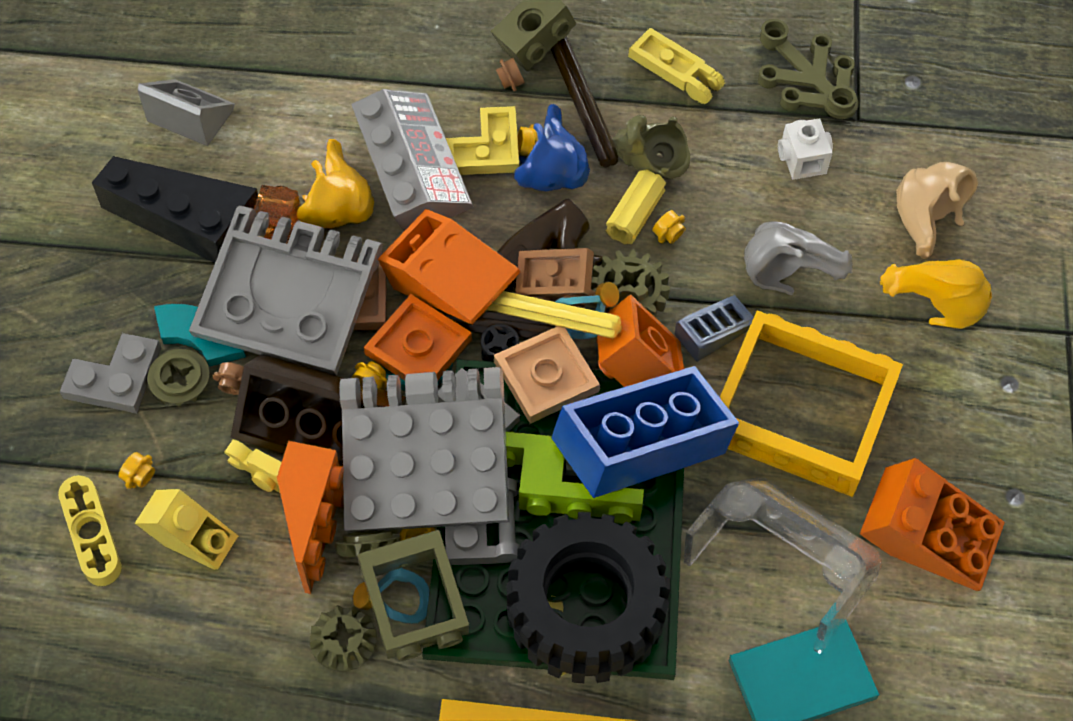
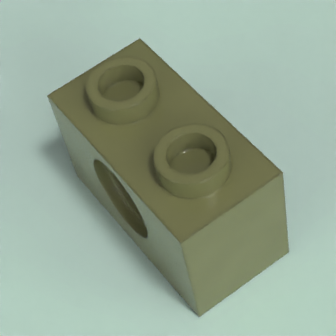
(533, 30)

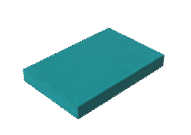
(798, 684)

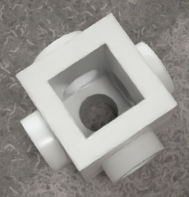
(805, 148)

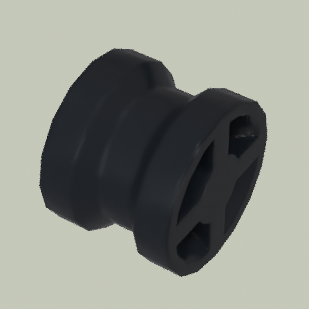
(497, 337)

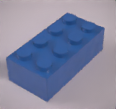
(643, 430)

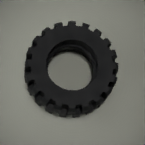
(595, 546)

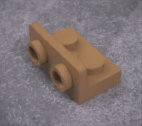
(555, 274)

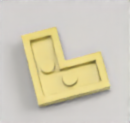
(496, 147)

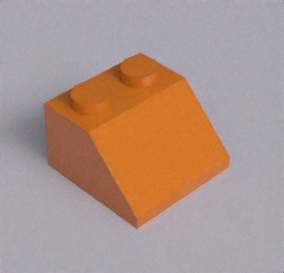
(641, 348)

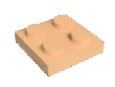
(546, 373)

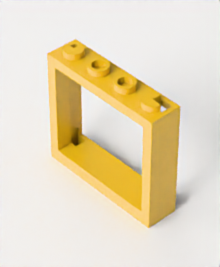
(792, 455)

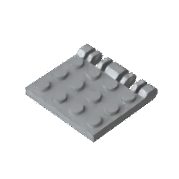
(285, 295)
(424, 458)

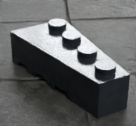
(172, 203)

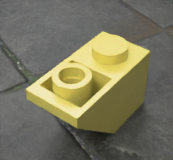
(186, 527)

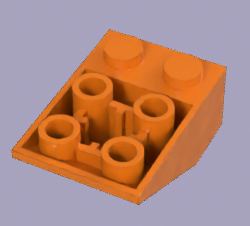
(446, 267)
(310, 493)
(932, 524)

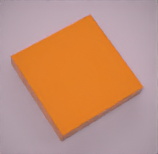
(417, 340)

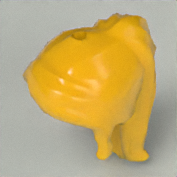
(339, 195)
(953, 286)

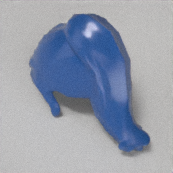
(555, 159)

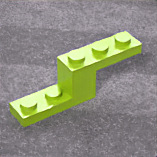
(544, 489)

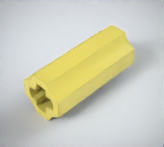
(635, 207)

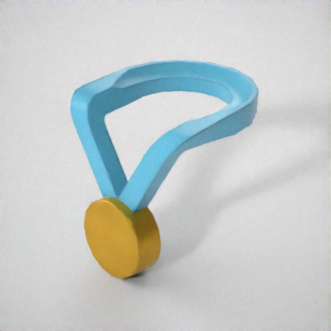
(606, 296)
(362, 601)

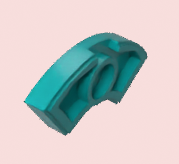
(174, 327)

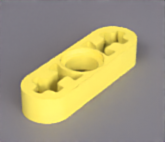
(102, 541)

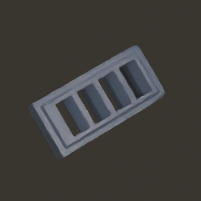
(701, 347)

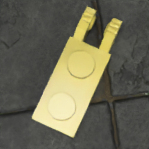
(676, 65)

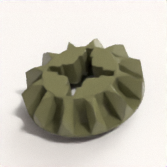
(186, 363)
(360, 542)
(359, 646)

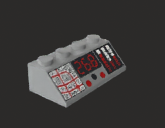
(411, 155)

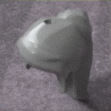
(782, 249)

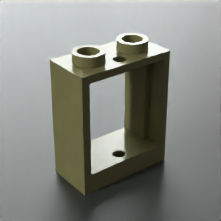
(402, 555)

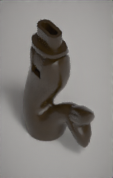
(560, 223)

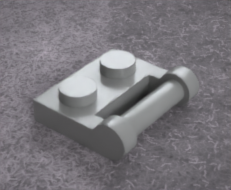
(468, 543)

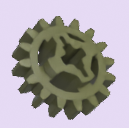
(634, 278)

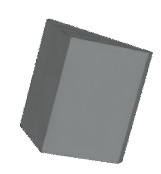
(184, 109)

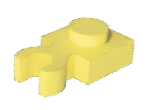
(260, 465)

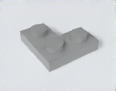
(117, 385)

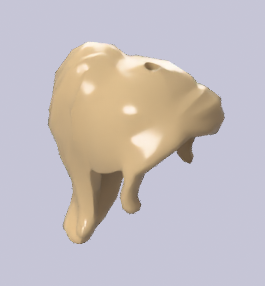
(929, 196)

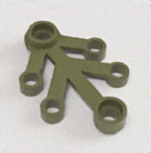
(774, 37)

